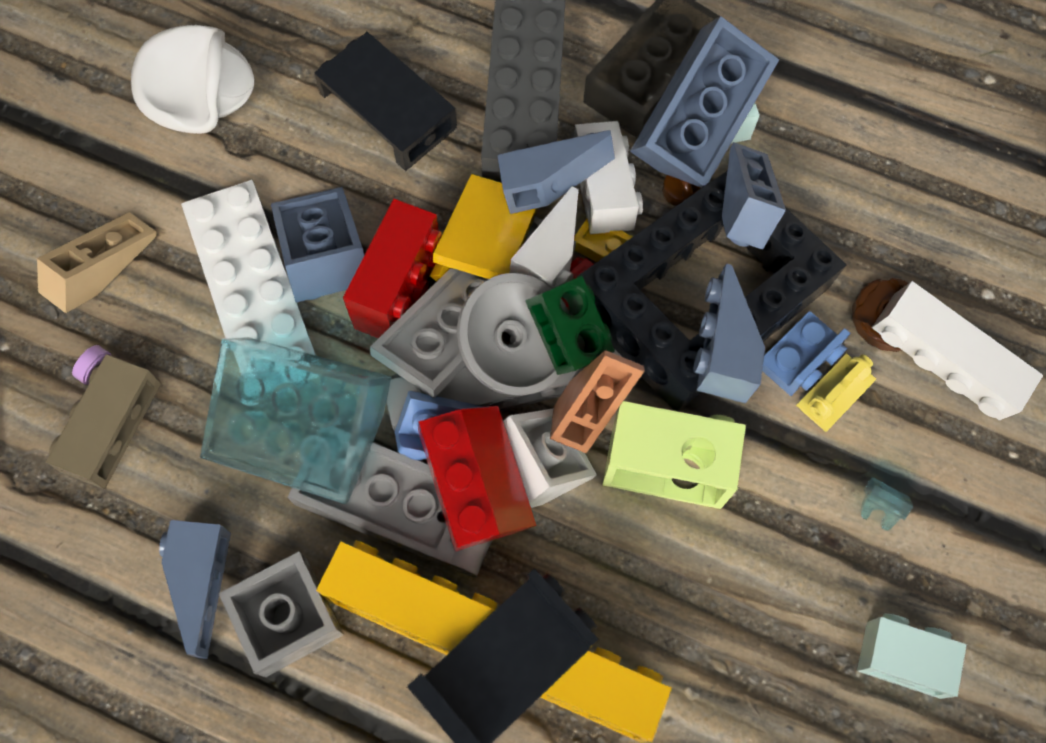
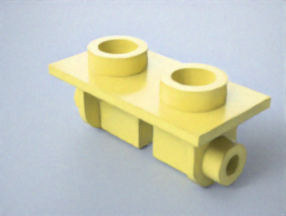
(837, 390)

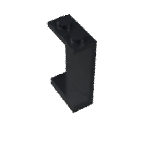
(388, 98)
(506, 662)

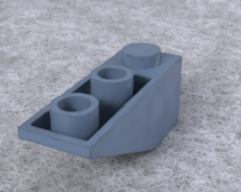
(547, 171)
(732, 347)

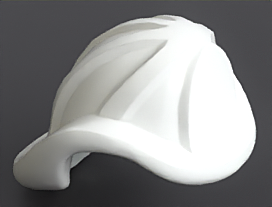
(190, 78)

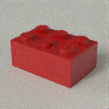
(393, 268)

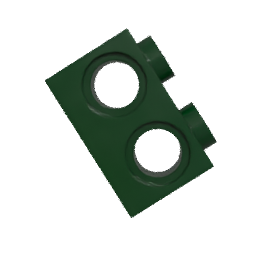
(561, 330)

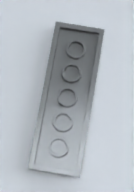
(424, 340)

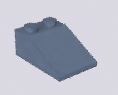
(318, 243)

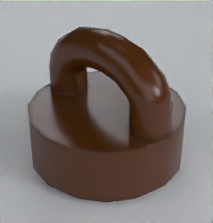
(677, 190)

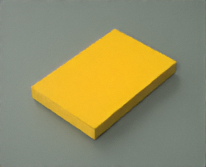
(482, 231)

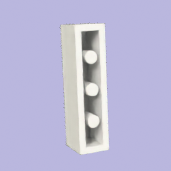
(957, 352)

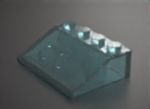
(293, 416)

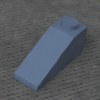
(751, 198)
(194, 571)

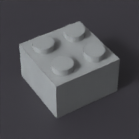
(280, 615)

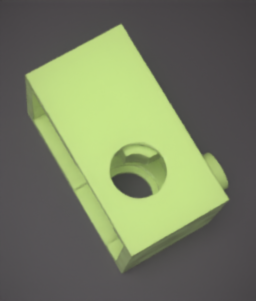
(651, 449)

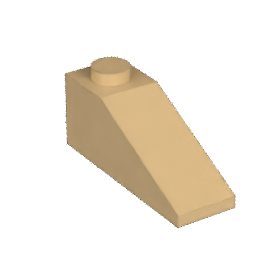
(90, 262)

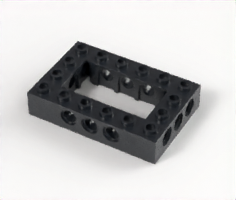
(643, 334)

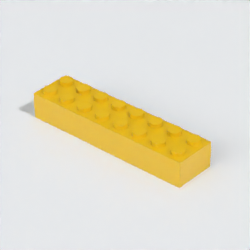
(442, 617)

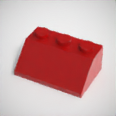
(475, 476)

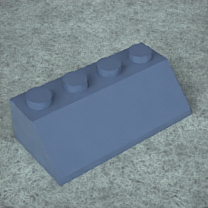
(705, 103)

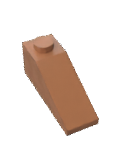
(592, 400)

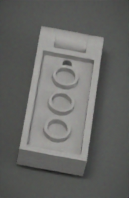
(398, 506)

